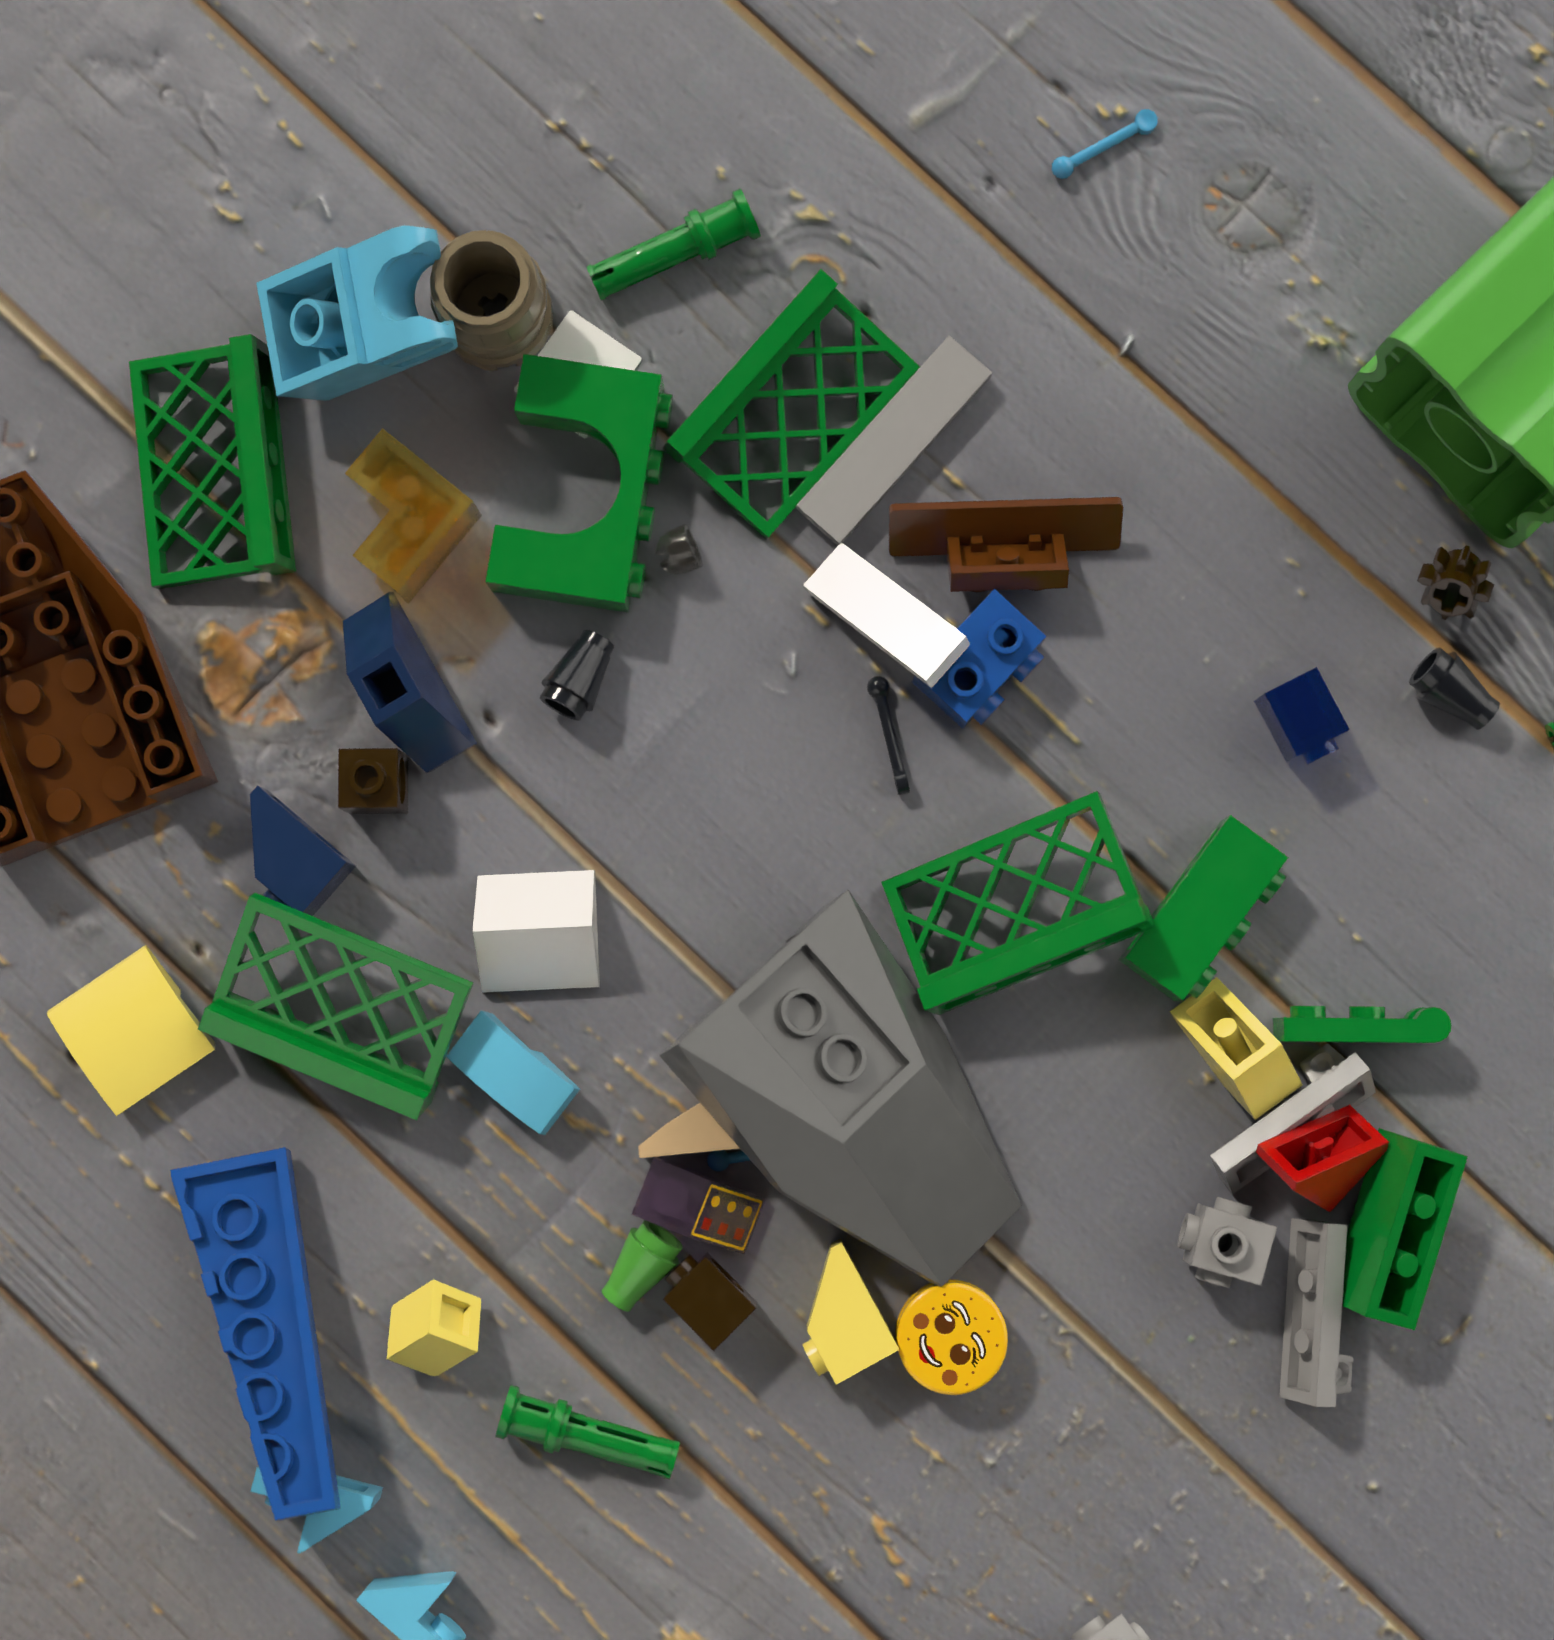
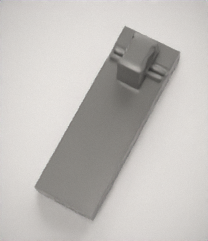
(1332, 1085)
(1313, 1310)

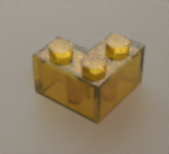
(422, 517)

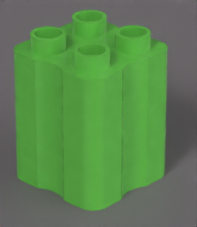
(1474, 379)

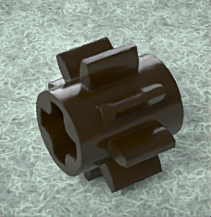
(1455, 582)

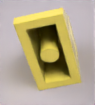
(1237, 1048)
(845, 1321)

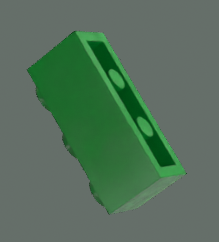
(1206, 910)
(1399, 1229)

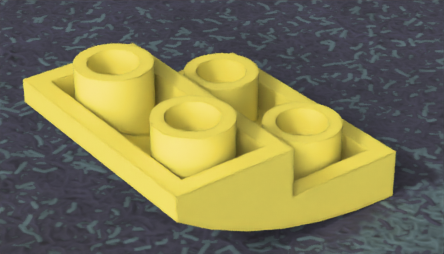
(130, 1030)

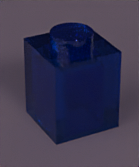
(1303, 717)

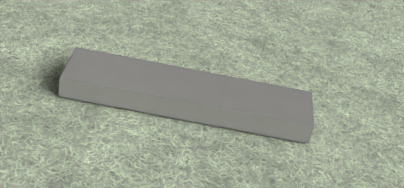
(894, 441)

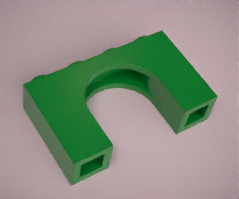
(599, 562)

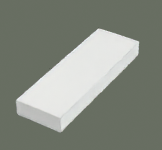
(887, 615)

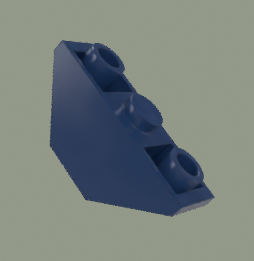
(402, 685)

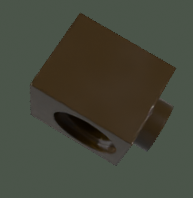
(373, 781)
(708, 1299)

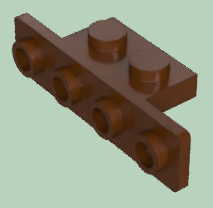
(1006, 540)

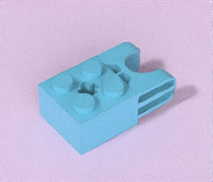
(352, 315)

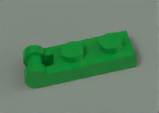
(1363, 1025)

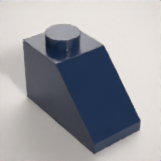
(292, 857)

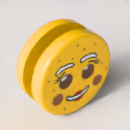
(951, 1337)

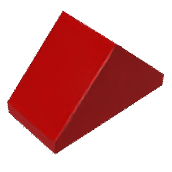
(1325, 1155)

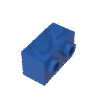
(1000, 647)

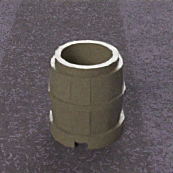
(485, 269)

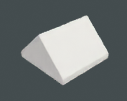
(536, 931)

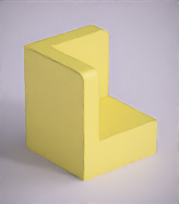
(434, 1328)

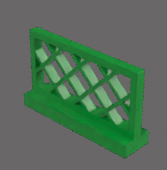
(753, 372)
(259, 459)
(1037, 951)
(316, 1051)

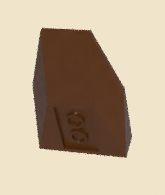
(83, 689)

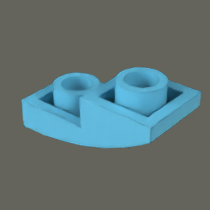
(512, 1073)

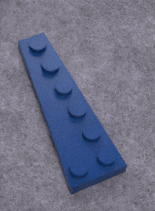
(256, 1273)

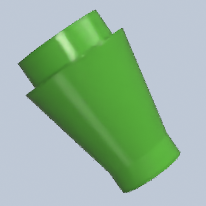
(643, 1261)

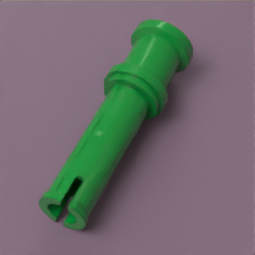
(699, 235)
(561, 1428)

